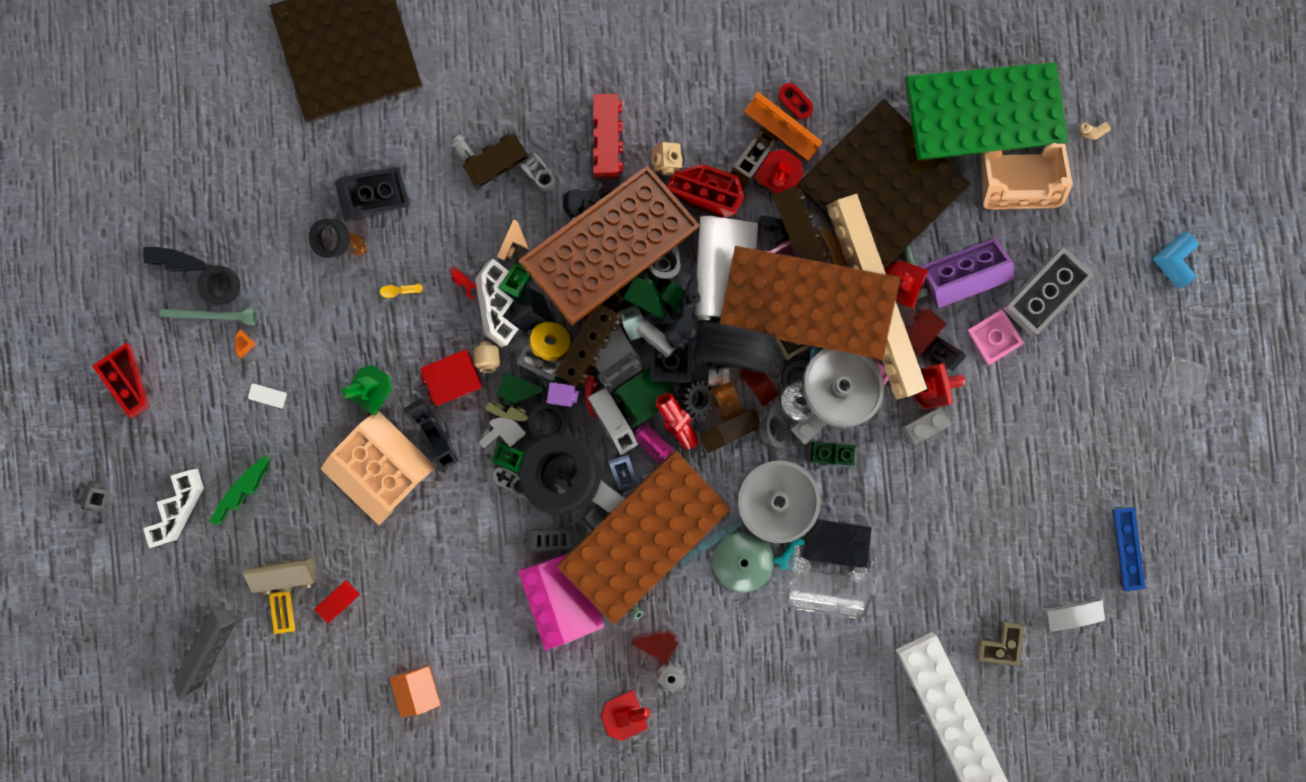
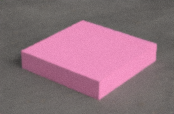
(995, 337)

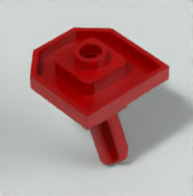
(779, 171)
(910, 281)
(938, 387)
(624, 717)

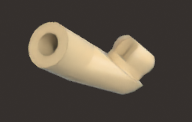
(1094, 132)

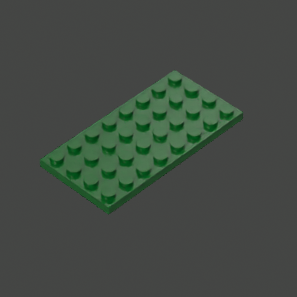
(986, 110)

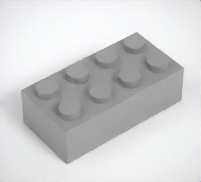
(1047, 291)

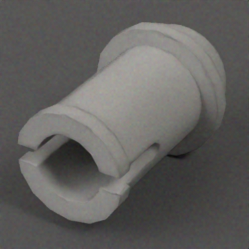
(461, 147)

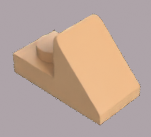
(514, 236)

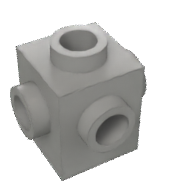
(671, 670)

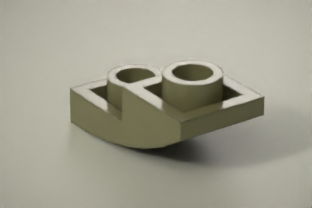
(517, 413)

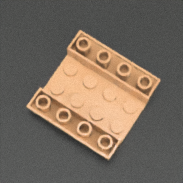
(377, 466)

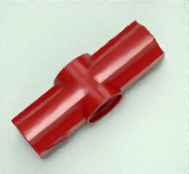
(677, 421)

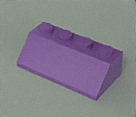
(968, 272)

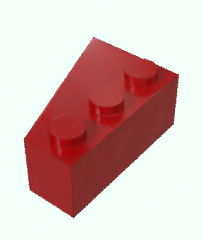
(123, 379)

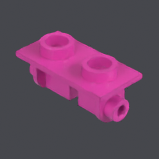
(652, 443)

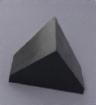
(530, 311)

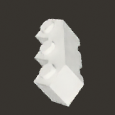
(494, 304)
(176, 509)

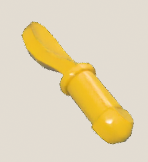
(391, 291)

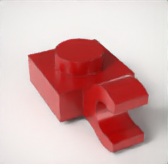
(459, 278)

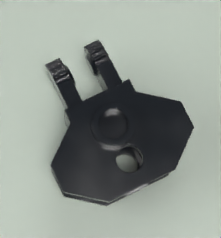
(580, 200)

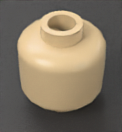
(486, 357)

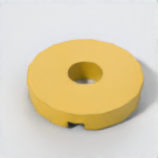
(555, 332)

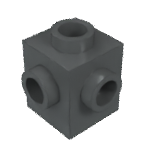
(91, 496)

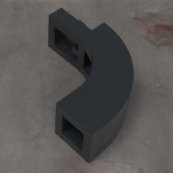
(432, 434)

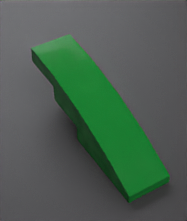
(244, 485)

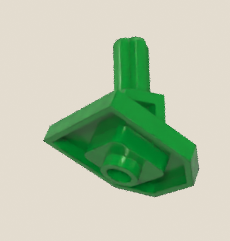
(369, 389)

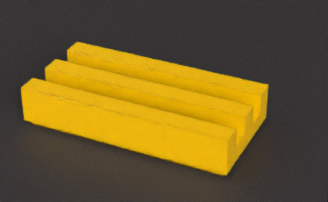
(276, 630)

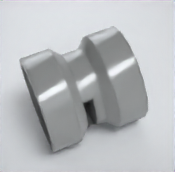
(718, 376)

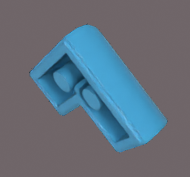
(1171, 259)

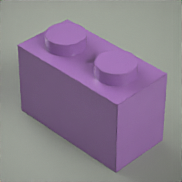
(562, 394)

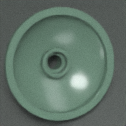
(742, 546)

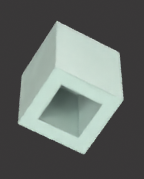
(631, 319)

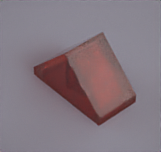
(759, 385)

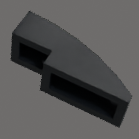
(172, 259)

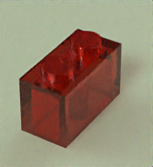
(924, 329)

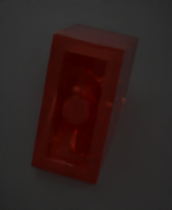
(657, 644)

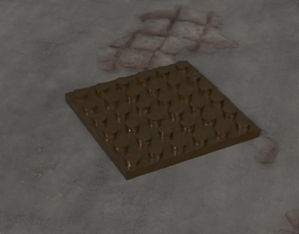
(344, 53)
(893, 187)

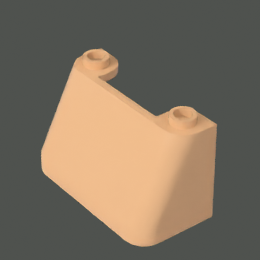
(1026, 180)

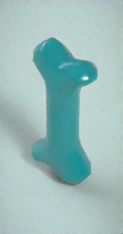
(783, 559)

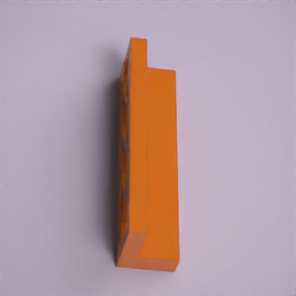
(783, 127)

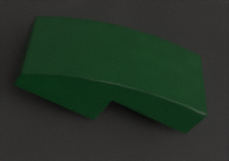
(832, 453)

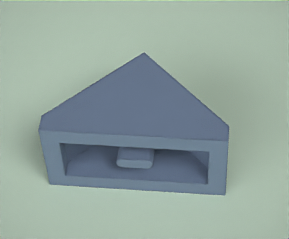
(623, 472)

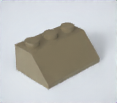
(281, 576)

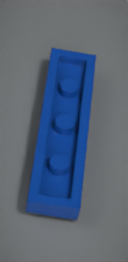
(1128, 549)

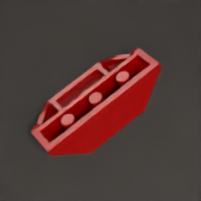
(707, 190)

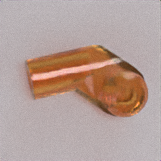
(358, 244)

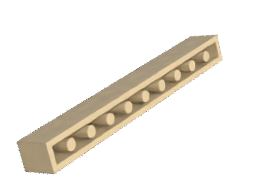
(862, 254)

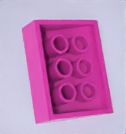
(557, 604)

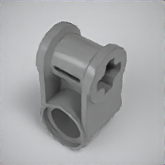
(536, 170)

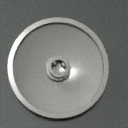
(842, 388)
(779, 501)

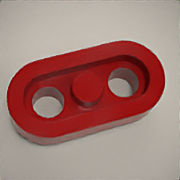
(797, 100)

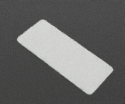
(267, 395)

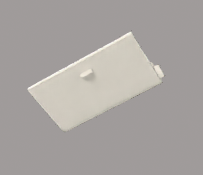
(715, 254)

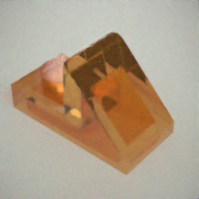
(728, 401)

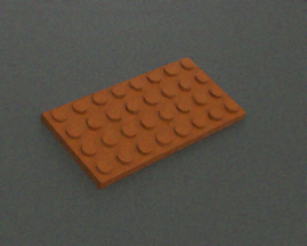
(609, 244)
(810, 302)
(644, 537)

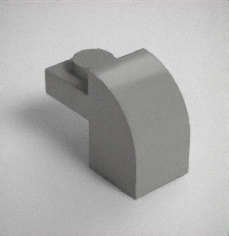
(508, 429)

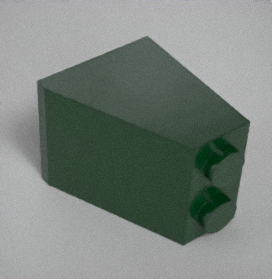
(638, 398)

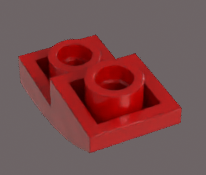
(590, 386)
(337, 601)

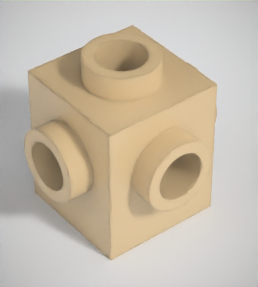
(666, 158)

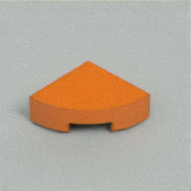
(243, 343)

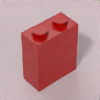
(451, 378)

